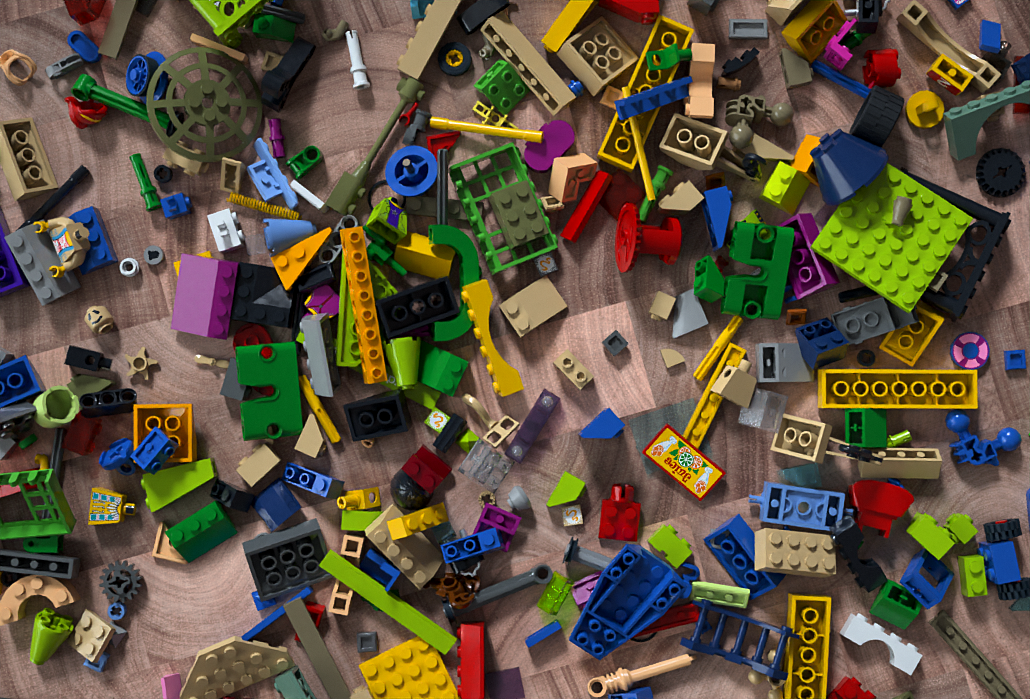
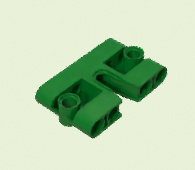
(767, 288)
(280, 408)

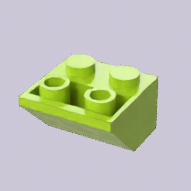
(932, 538)

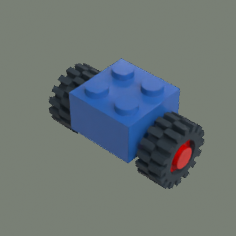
(1001, 559)

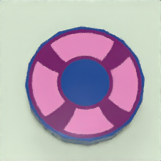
(969, 350)

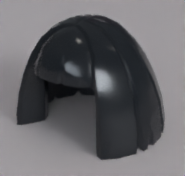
(408, 492)

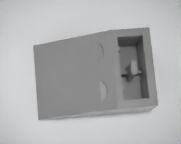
(781, 363)

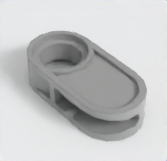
(64, 66)

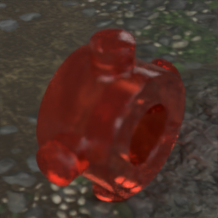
(721, 263)

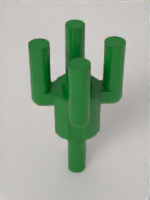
(381, 253)

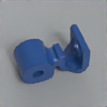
(687, 577)

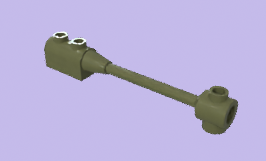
(352, 185)

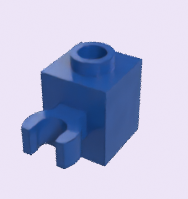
(176, 206)

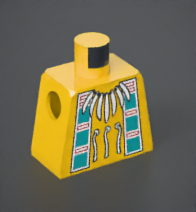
(108, 507)

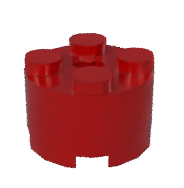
(881, 68)

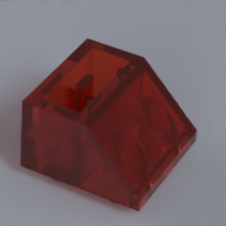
(84, 10)

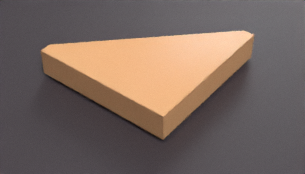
(163, 547)

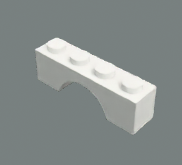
(901, 656)

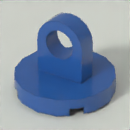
(117, 455)

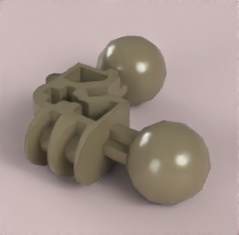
(754, 109)

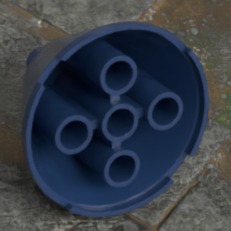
(845, 165)

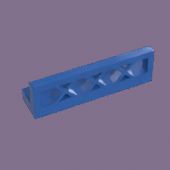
(652, 98)

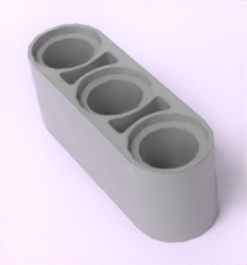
(330, 244)

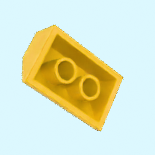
(814, 28)

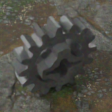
(119, 587)

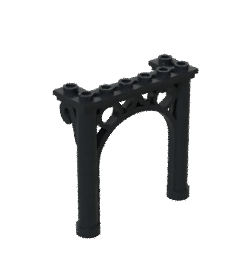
(984, 218)

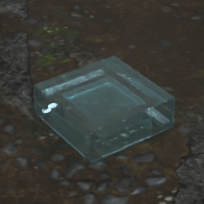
(443, 532)

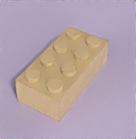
(794, 553)

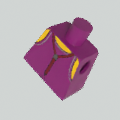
(323, 301)

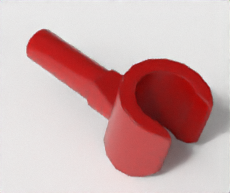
(409, 114)

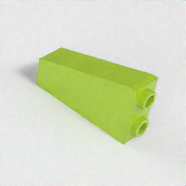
(176, 482)

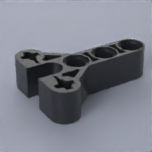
(279, 81)

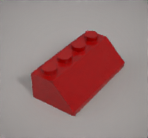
(472, 660)

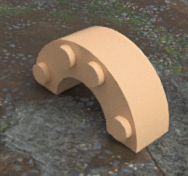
(700, 101)
(15, 598)

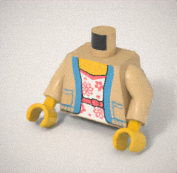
(69, 241)

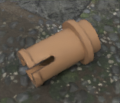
(729, 83)

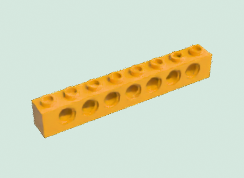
(363, 305)

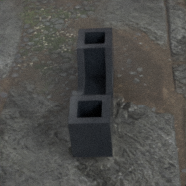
(848, 537)

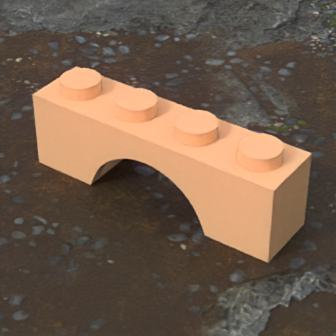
(342, 594)

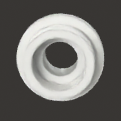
(123, 267)

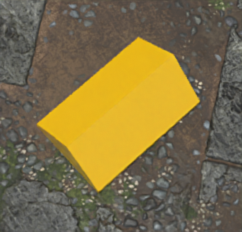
(426, 259)

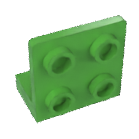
(502, 86)

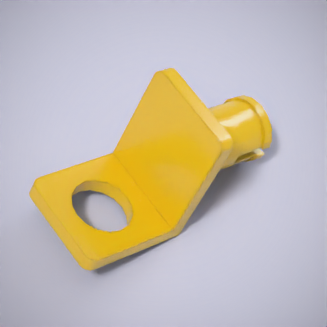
(359, 499)

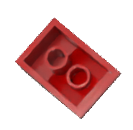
(636, 10)

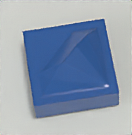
(262, 605)

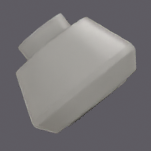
(518, 499)

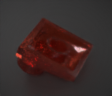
(619, 192)

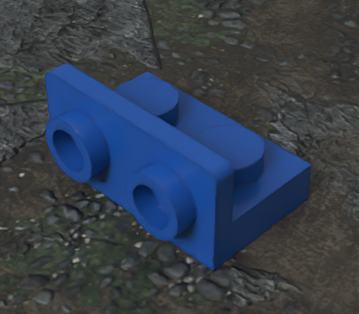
(154, 451)

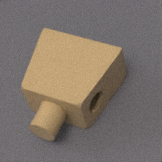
(736, 384)

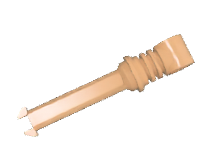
(624, 678)

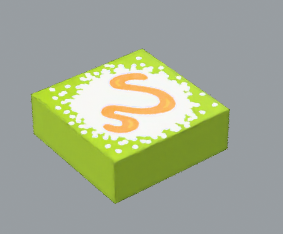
(437, 420)

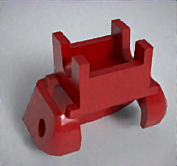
(878, 504)

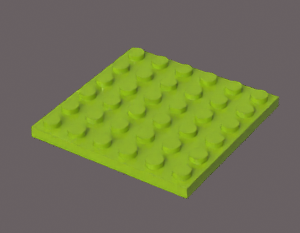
(890, 257)

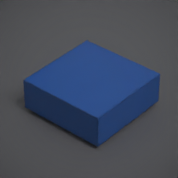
(1015, 359)

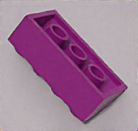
(807, 269)

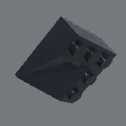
(262, 297)

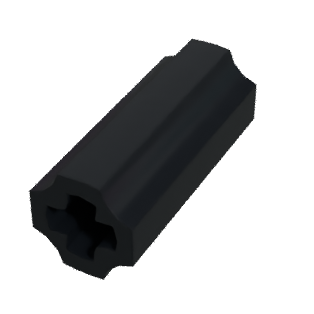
(449, 433)

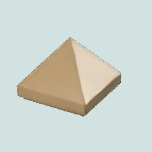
(551, 204)

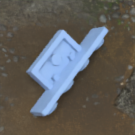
(269, 178)

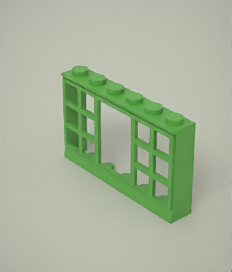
(474, 216)
(38, 527)

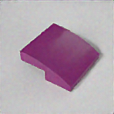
(501, 519)

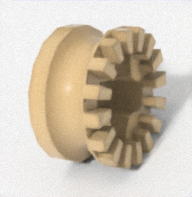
(484, 493)

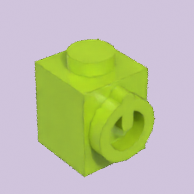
(960, 528)

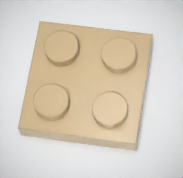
(91, 636)

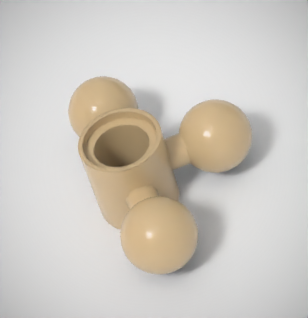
(756, 678)

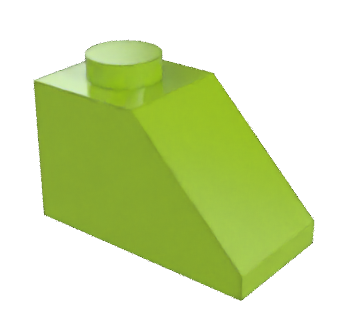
(567, 490)

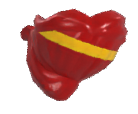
(85, 112)

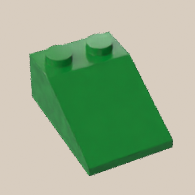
(440, 369)

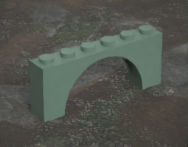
(965, 122)

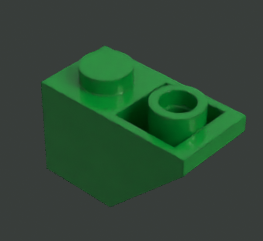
(708, 280)

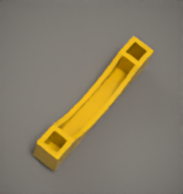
(479, 300)

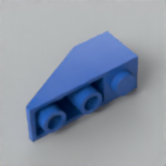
(313, 481)
(473, 546)

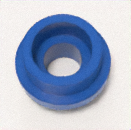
(576, 88)

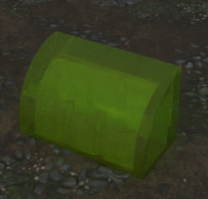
(555, 593)

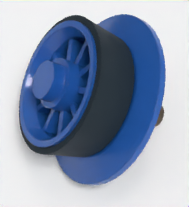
(140, 73)

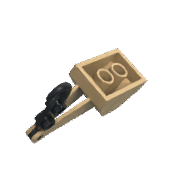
(702, 144)
(809, 441)

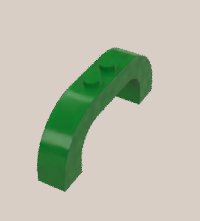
(469, 273)

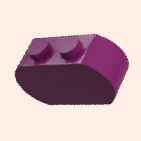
(556, 142)

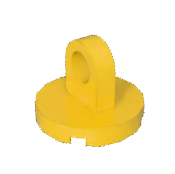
(924, 109)

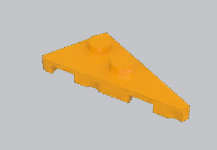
(294, 260)

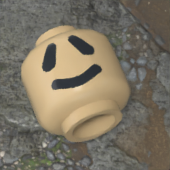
(99, 319)

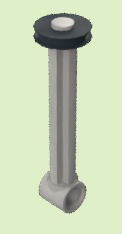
(585, 556)

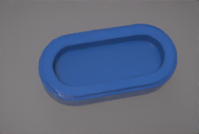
(84, 46)

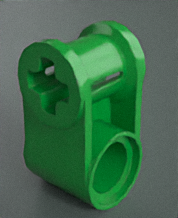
(303, 161)

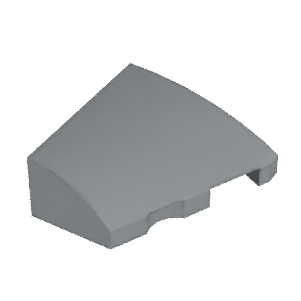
(687, 314)

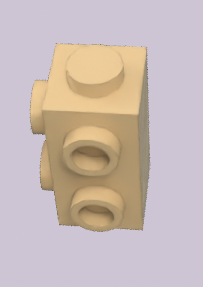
(190, 167)

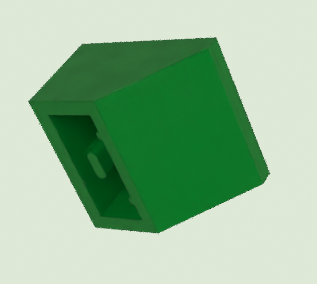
(866, 427)
(895, 605)

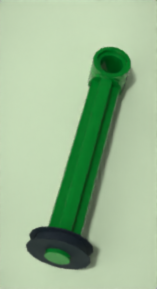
(87, 88)

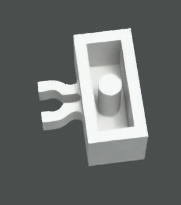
(226, 231)

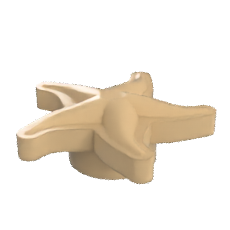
(140, 363)

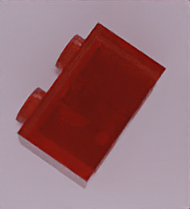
(82, 434)

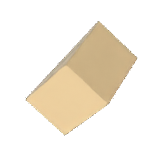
(232, 175)

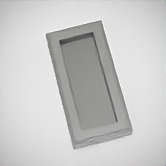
(748, 29)

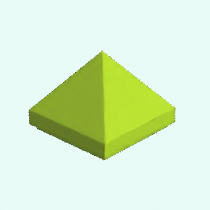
(467, 440)

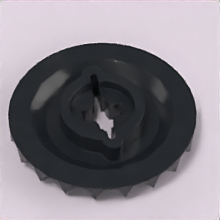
(988, 167)

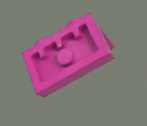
(839, 54)

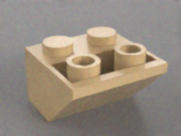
(683, 200)

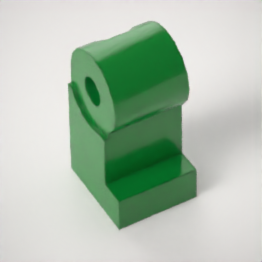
(44, 544)

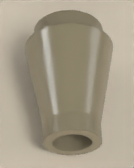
(901, 209)

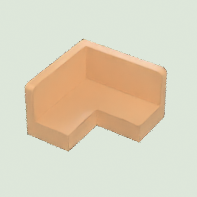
(568, 173)

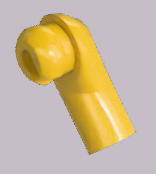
(42, 460)

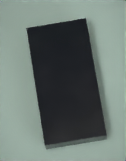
(316, 278)

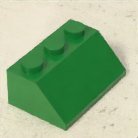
(201, 531)

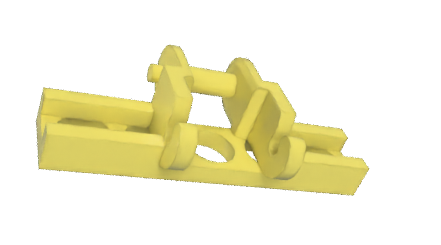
(490, 111)

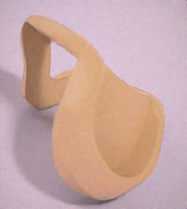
(8, 58)

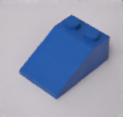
(716, 211)

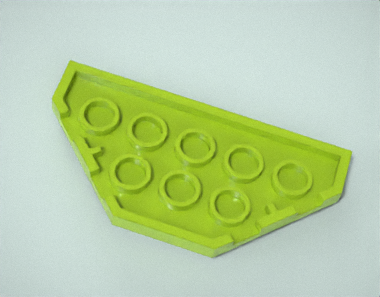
(347, 345)

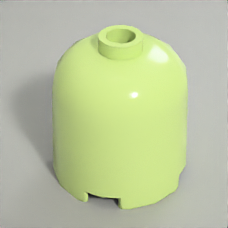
(55, 407)

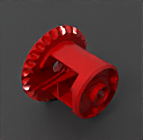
(635, 238)

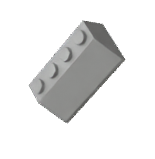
(35, 256)
(321, 354)

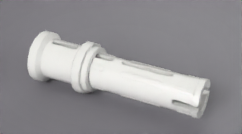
(357, 69)

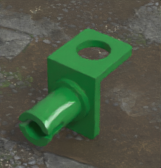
(668, 57)

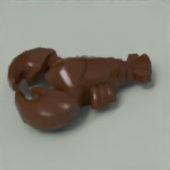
(454, 588)

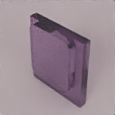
(505, 684)

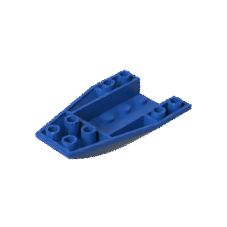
(626, 600)

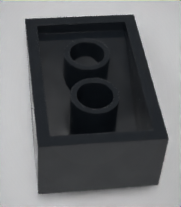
(378, 415)

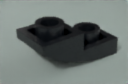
(736, 64)

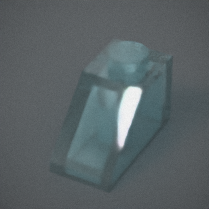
(802, 475)

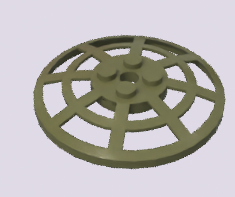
(196, 111)

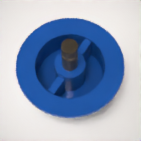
(411, 171)

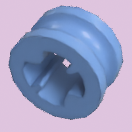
(116, 616)

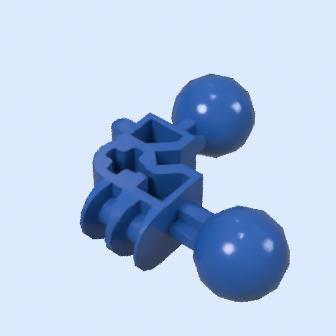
(959, 421)

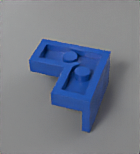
(380, 568)

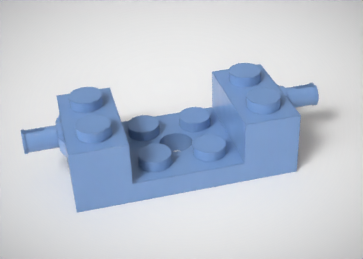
(781, 502)

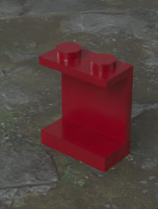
(426, 469)

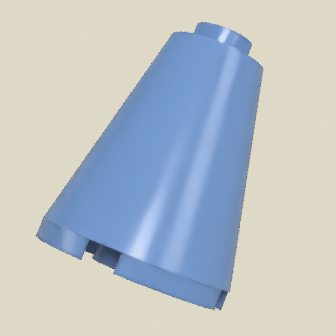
(285, 233)

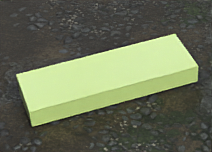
(720, 594)

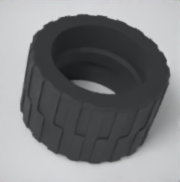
(877, 116)

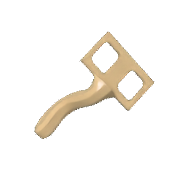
(494, 426)

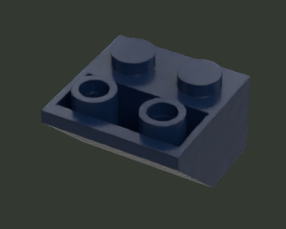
(821, 343)

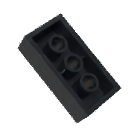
(426, 312)

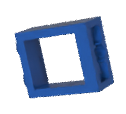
(913, 580)

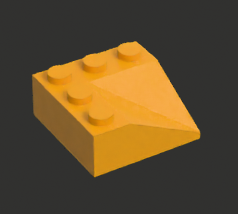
(175, 421)

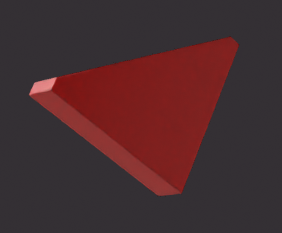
(442, 141)

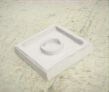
(309, 196)

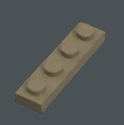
(428, 207)

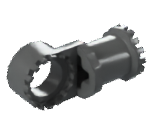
(418, 126)

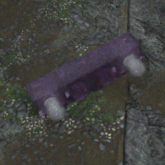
(532, 426)

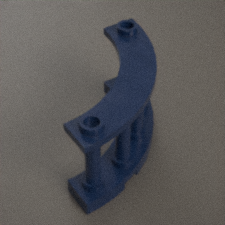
(735, 655)

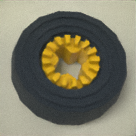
(450, 50)

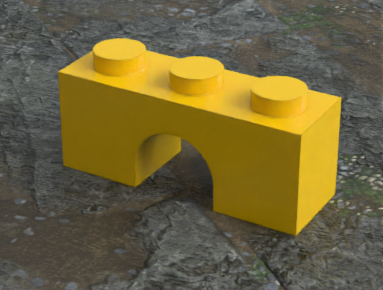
(417, 521)

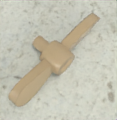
(211, 361)

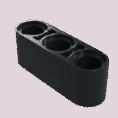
(478, 14)
(98, 400)

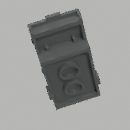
(871, 319)

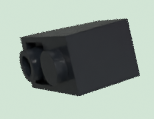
(232, 495)

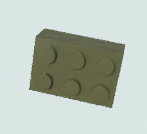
(518, 215)

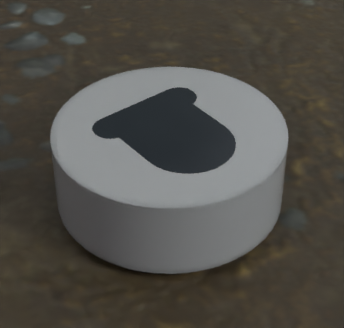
(153, 255)

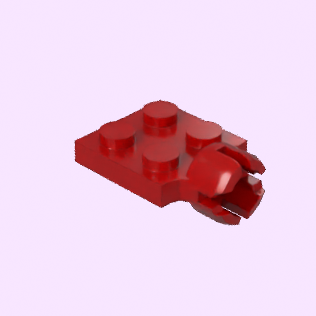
(620, 515)

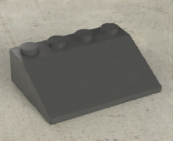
(287, 559)

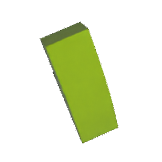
(358, 519)

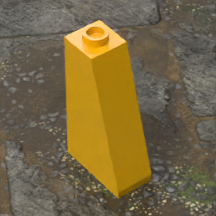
(567, 23)

